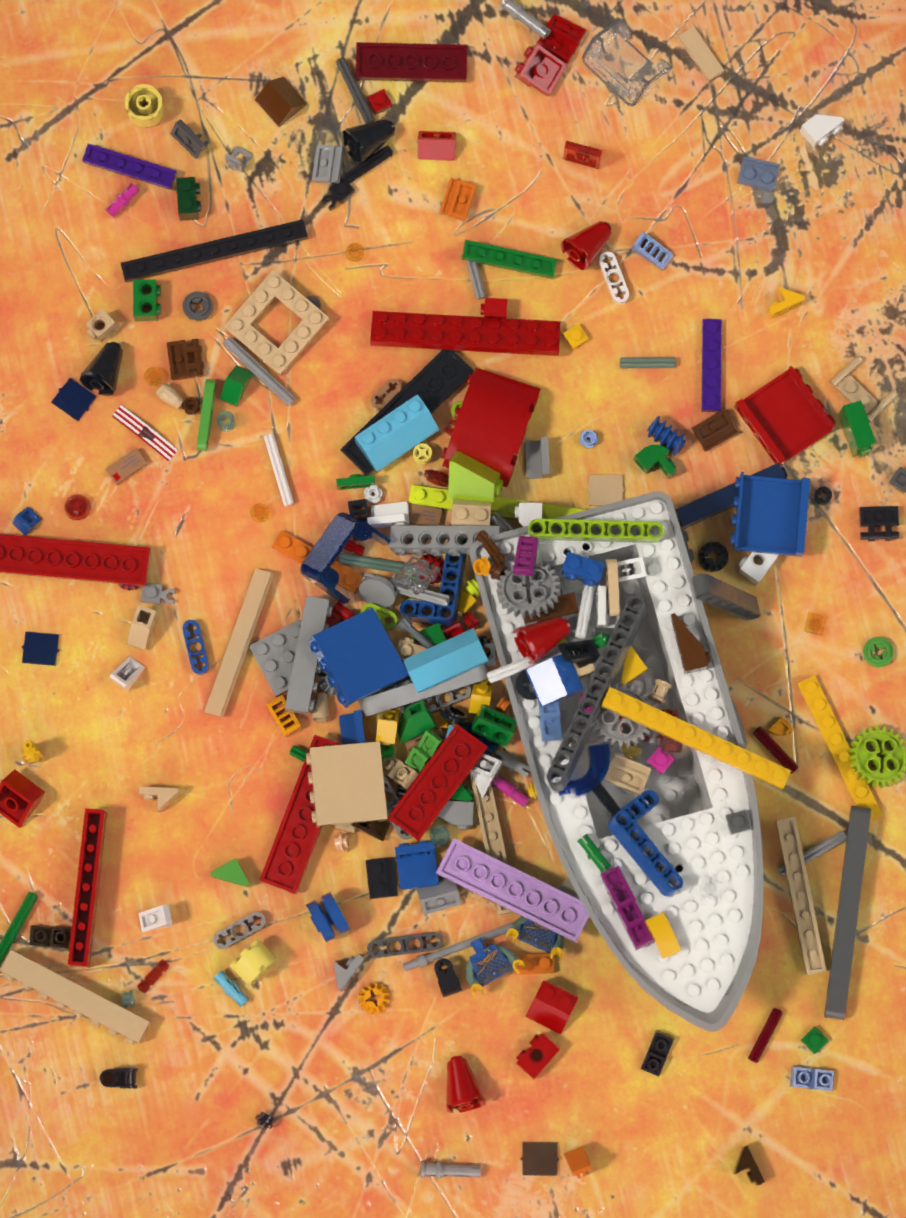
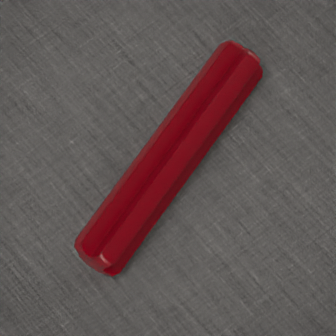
(775, 749)
(765, 1035)

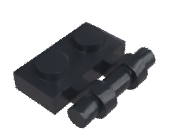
(879, 517)

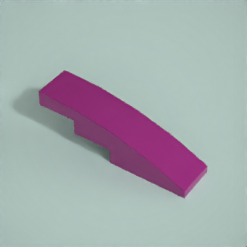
(626, 907)

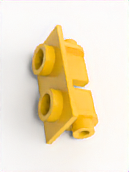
(31, 752)

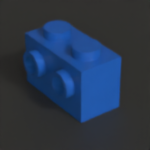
(582, 569)

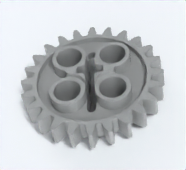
(548, 587)
(616, 735)

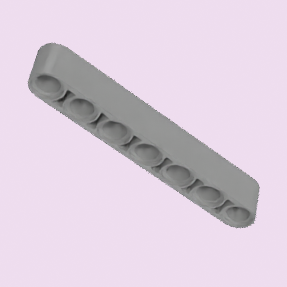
(405, 692)

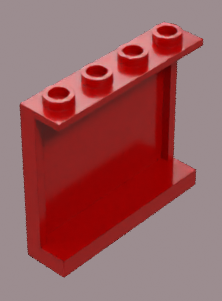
(785, 416)

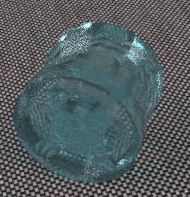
(437, 833)

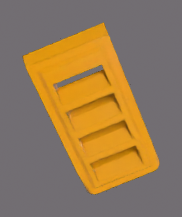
(291, 729)

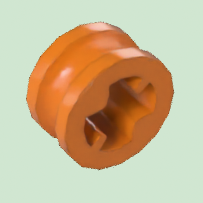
(503, 705)

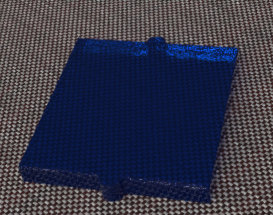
(73, 399)
(40, 648)

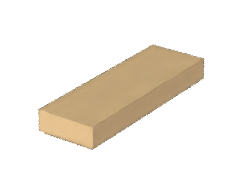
(701, 54)

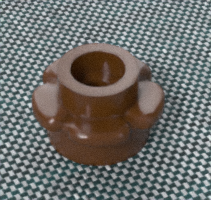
(186, 405)
(497, 570)

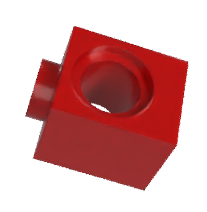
(494, 308)

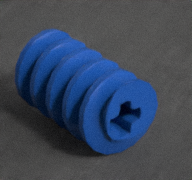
(666, 435)

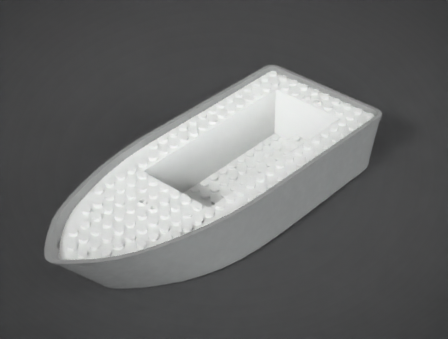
(694, 793)

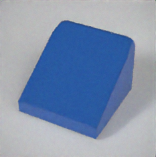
(26, 520)

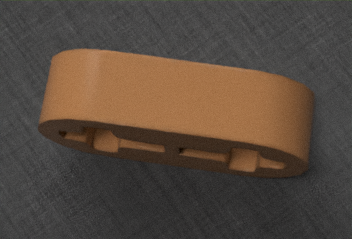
(383, 391)

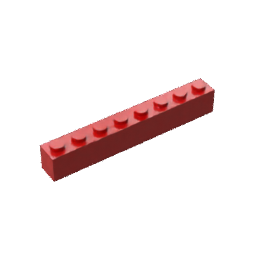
(87, 888)

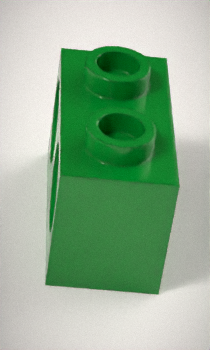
(142, 300)
(493, 725)

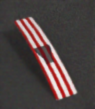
(145, 432)

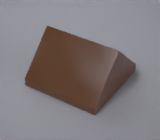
(280, 100)

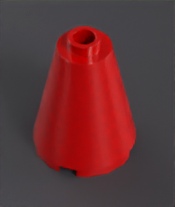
(586, 244)
(540, 637)
(462, 1087)

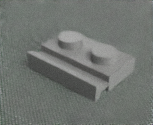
(328, 164)

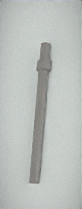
(424, 960)

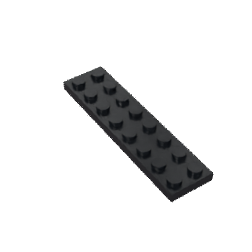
(432, 384)

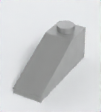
(458, 814)

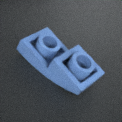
(811, 1078)

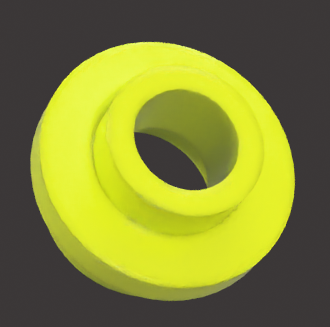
(472, 588)

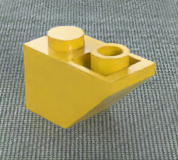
(480, 695)

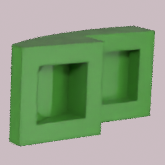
(423, 752)

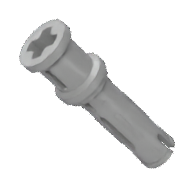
(518, 13)
(439, 1170)

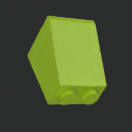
(472, 480)

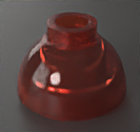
(77, 507)

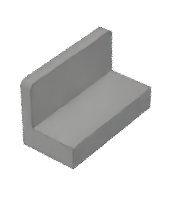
(537, 459)
(439, 897)

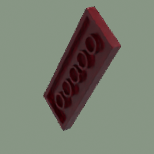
(411, 62)

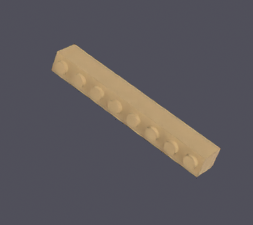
(74, 996)

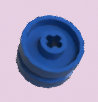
(327, 917)

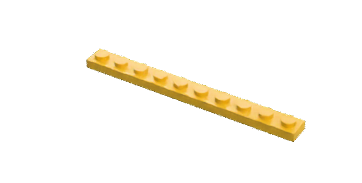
(695, 738)

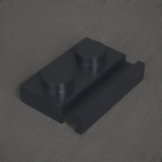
(381, 878)

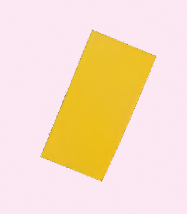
(663, 935)

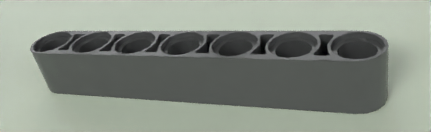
(725, 597)

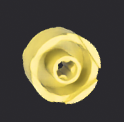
(135, 102)
(253, 961)

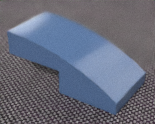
(550, 722)

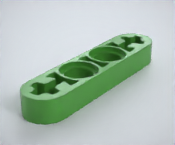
(206, 415)

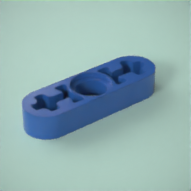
(197, 632)

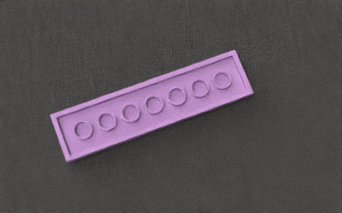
(514, 890)

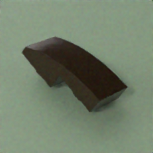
(49, 936)

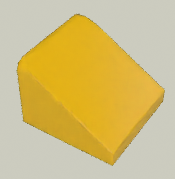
(466, 602)

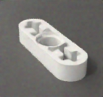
(604, 267)

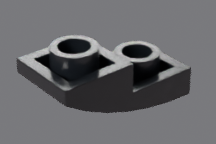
(657, 1053)

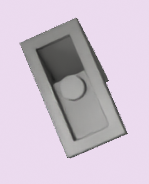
(343, 976)

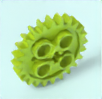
(862, 756)

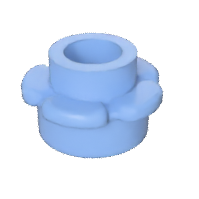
(592, 435)

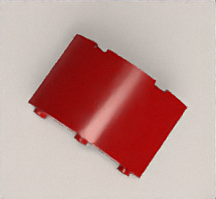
(492, 421)

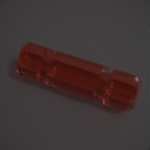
(153, 976)

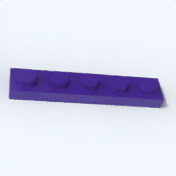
(129, 166)
(711, 365)

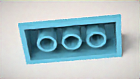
(396, 433)

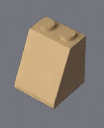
(470, 513)

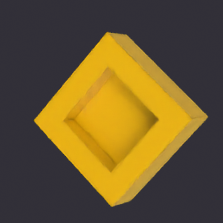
(575, 336)

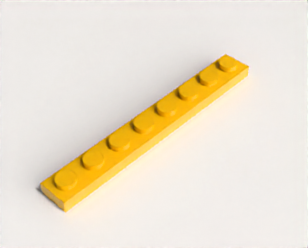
(837, 744)

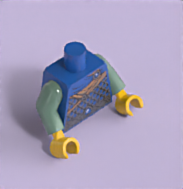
(537, 936)
(489, 964)

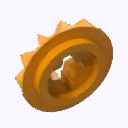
(370, 1007)

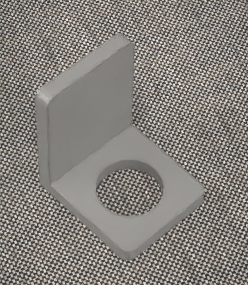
(235, 164)

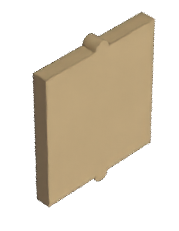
(605, 489)

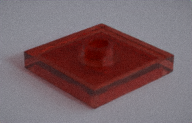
(582, 154)

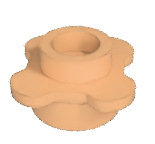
(342, 842)

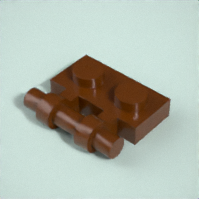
(179, 362)

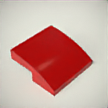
(563, 38)

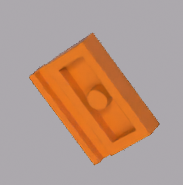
(458, 199)

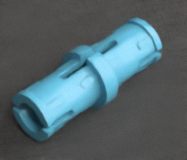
(231, 988)

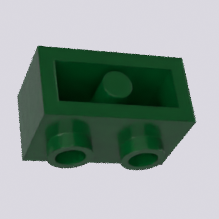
(187, 198)

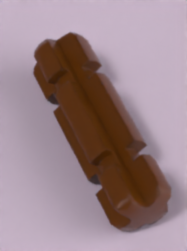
(490, 547)

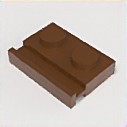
(714, 430)

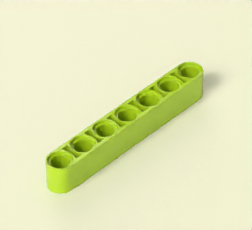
(604, 525)

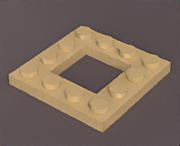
(312, 322)

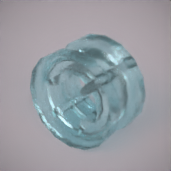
(128, 999)

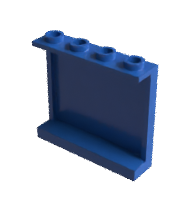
(770, 515)
(358, 657)

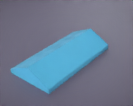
(445, 660)

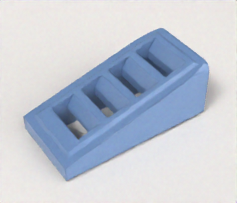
(656, 246)

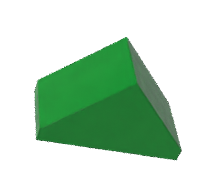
(235, 385)
(433, 634)

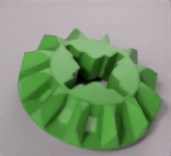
(886, 655)

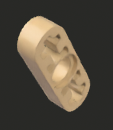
(612, 587)

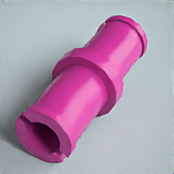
(122, 200)
(511, 791)

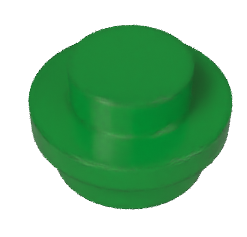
(601, 639)

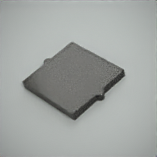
(539, 1159)

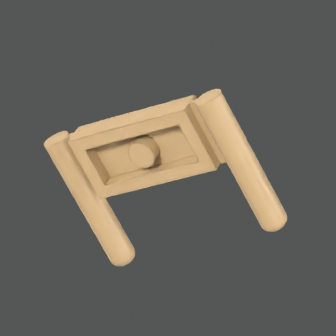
(854, 392)

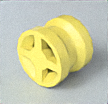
(422, 450)

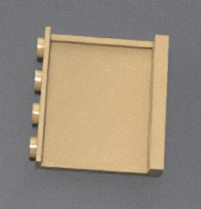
(347, 783)

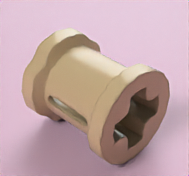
(659, 691)

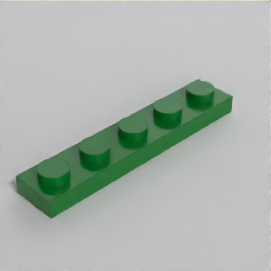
(508, 259)

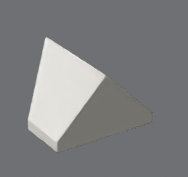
(485, 772)

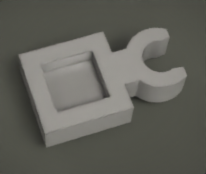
(154, 594)

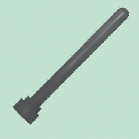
(405, 624)

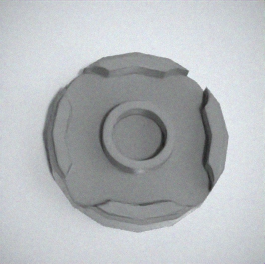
(377, 591)

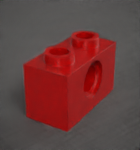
(547, 1049)

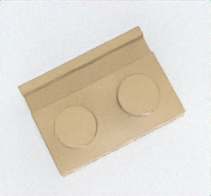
(627, 774)

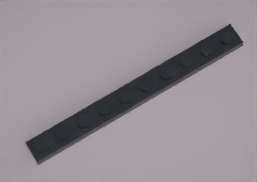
(214, 250)

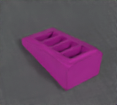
(524, 546)

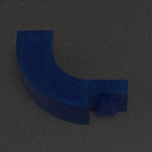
(598, 767)

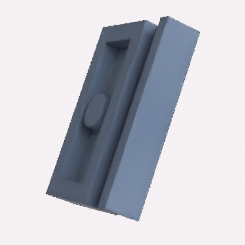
(758, 173)

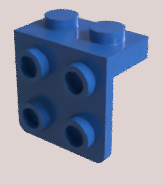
(416, 865)

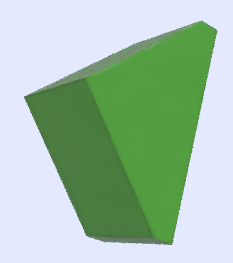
(231, 873)

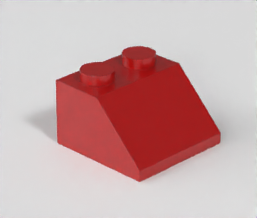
(18, 798)
(551, 1007)

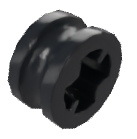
(820, 501)

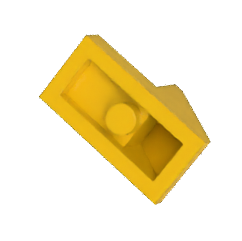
(789, 301)

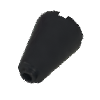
(367, 138)
(103, 370)

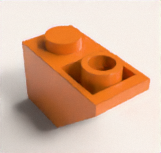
(578, 1162)

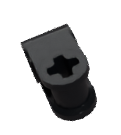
(447, 981)
(121, 1078)

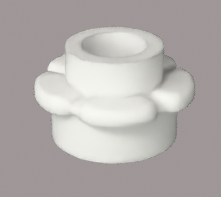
(373, 498)

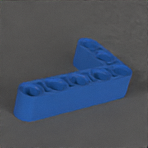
(446, 588)
(643, 843)

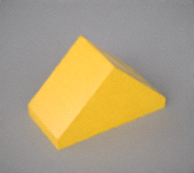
(632, 667)

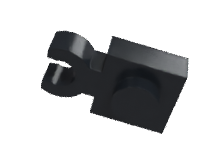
(339, 192)

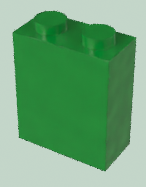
(857, 429)

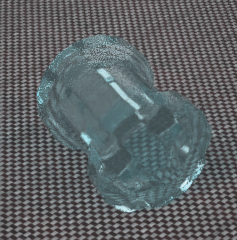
(229, 425)

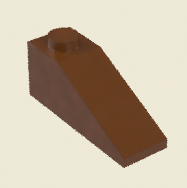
(690, 649)

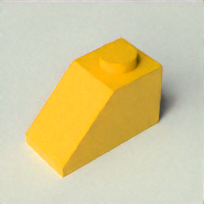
(387, 726)

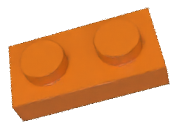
(536, 964)

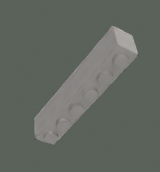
(306, 663)

